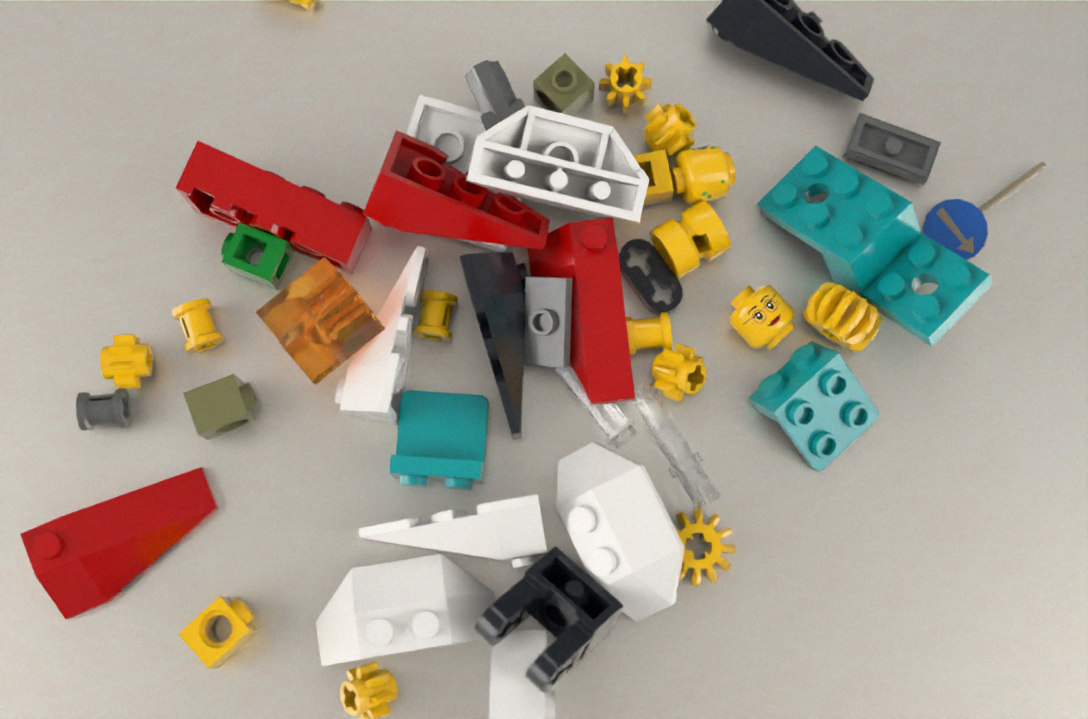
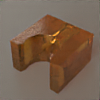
(320, 320)

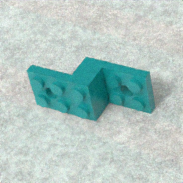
(874, 244)

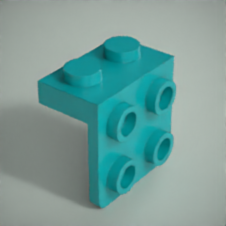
(816, 403)
(441, 439)

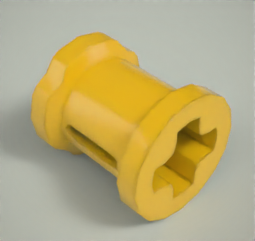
(435, 316)
(197, 325)
(649, 333)

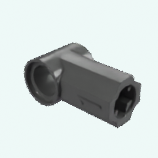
(492, 93)

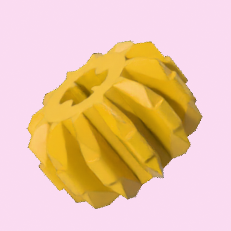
(842, 316)
(708, 537)

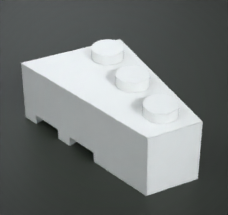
(510, 691)

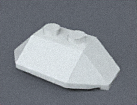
(560, 164)
(620, 528)
(401, 609)

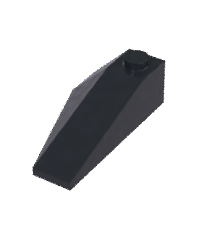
(790, 39)
(499, 305)

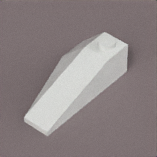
(381, 366)
(495, 532)

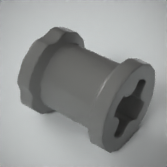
(103, 409)

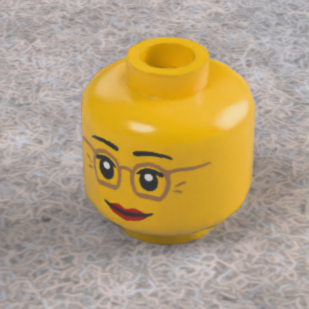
(761, 316)

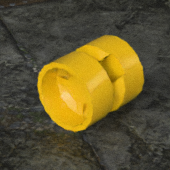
(693, 237)

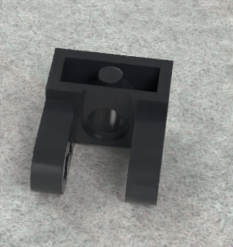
(565, 604)

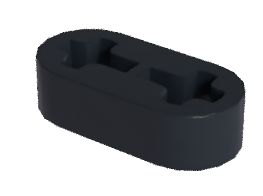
(658, 271)

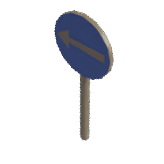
(962, 225)

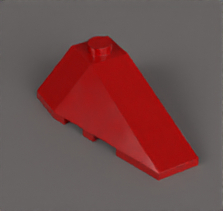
(432, 198)
(598, 317)
(102, 548)

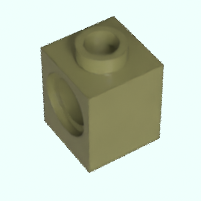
(563, 87)
(221, 406)

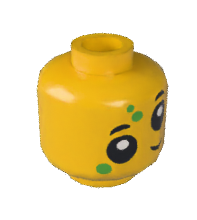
(703, 174)

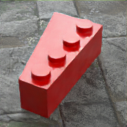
(243, 193)

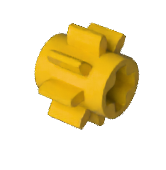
(624, 73)
(669, 128)
(126, 361)
(678, 372)
(369, 691)

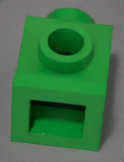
(246, 241)

